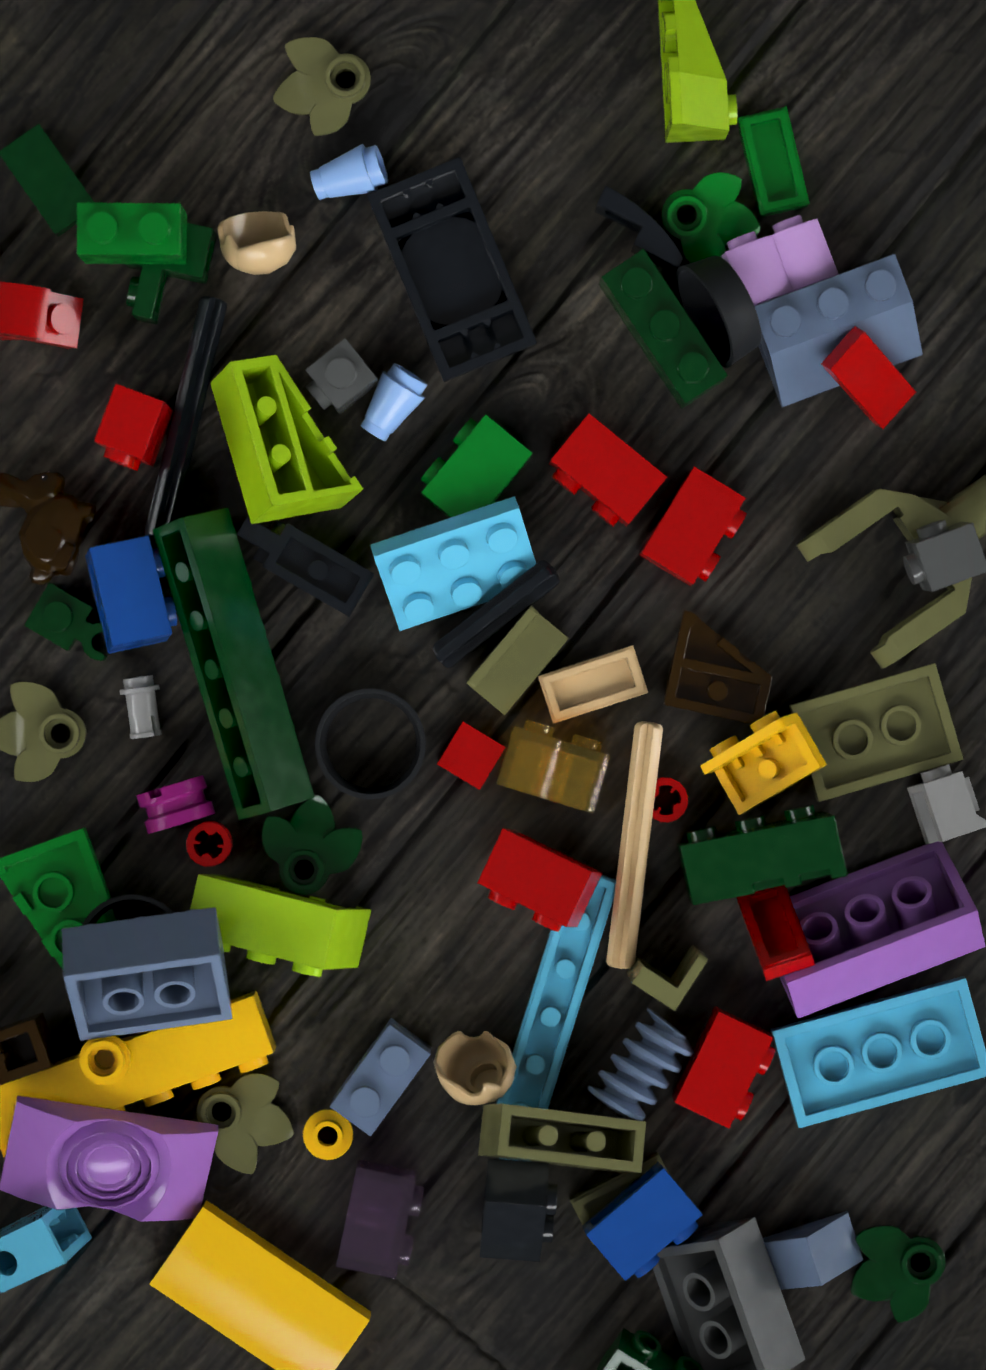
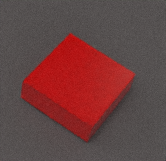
(471, 755)

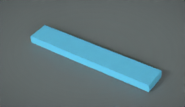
(556, 1002)

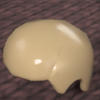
(257, 241)
(474, 1068)

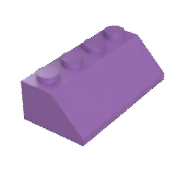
(881, 927)

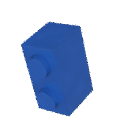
(130, 594)
(643, 1222)

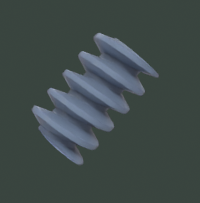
(642, 1067)

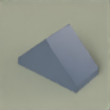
(813, 1252)

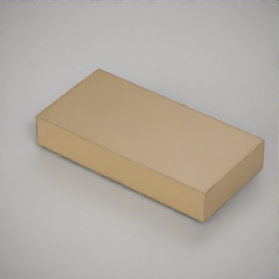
(592, 684)

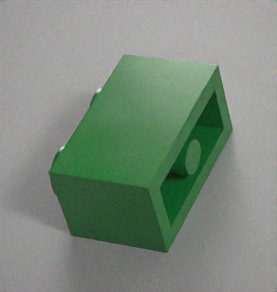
(132, 233)
(477, 470)

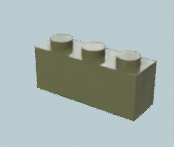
(562, 1138)

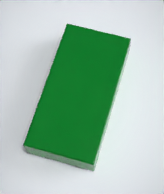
(773, 162)

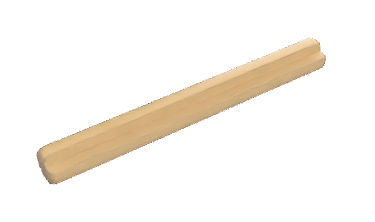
(634, 844)

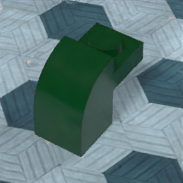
(147, 292)

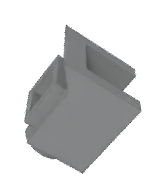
(945, 805)

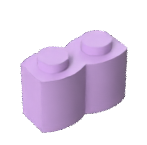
(781, 261)

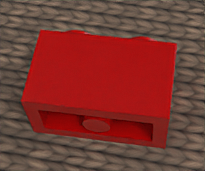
(133, 427)
(606, 471)
(693, 528)
(538, 879)
(723, 1068)

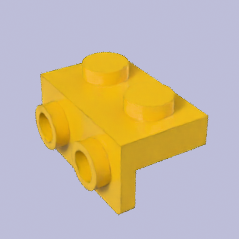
(765, 761)

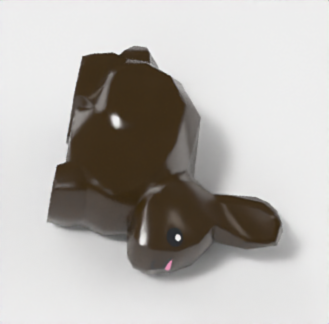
(52, 523)

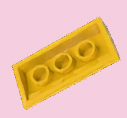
(259, 1295)

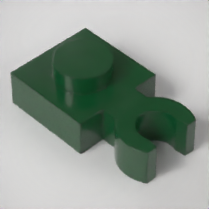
(64, 620)

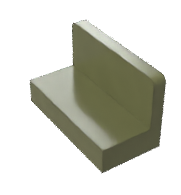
(517, 660)
(666, 989)

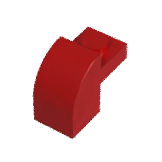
(39, 315)

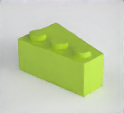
(275, 444)
(283, 924)

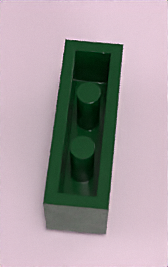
(662, 329)

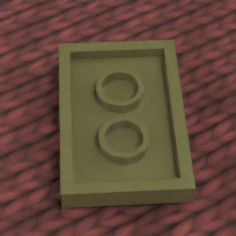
(879, 731)

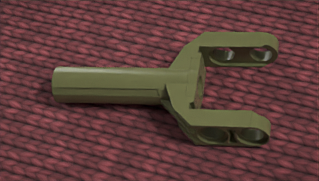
(911, 514)

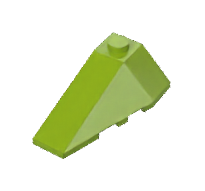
(692, 77)

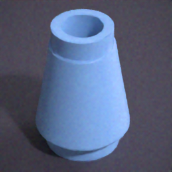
(350, 174)
(393, 401)

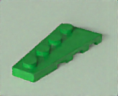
(57, 886)

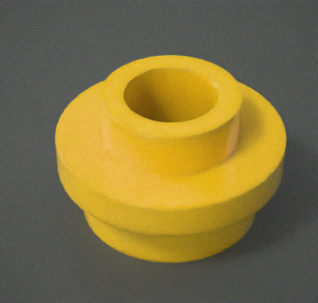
(97, 1073)
(329, 1118)

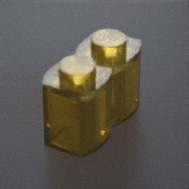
(553, 767)

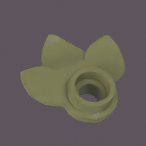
(315, 87)
(30, 731)
(251, 1123)

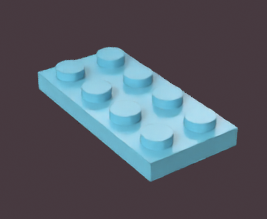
(881, 1052)

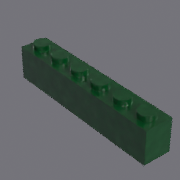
(233, 663)

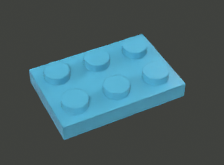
(453, 562)

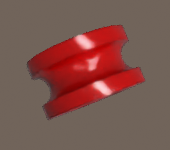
(677, 808)
(208, 858)

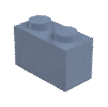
(380, 1077)

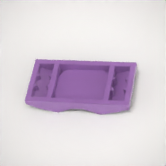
(107, 1160)

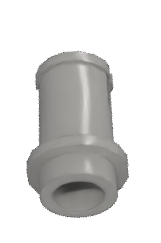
(141, 706)

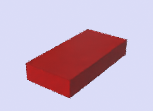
(868, 377)
(775, 932)

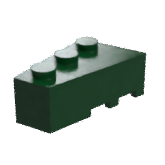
(761, 855)

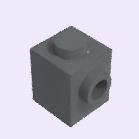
(340, 378)
(944, 555)

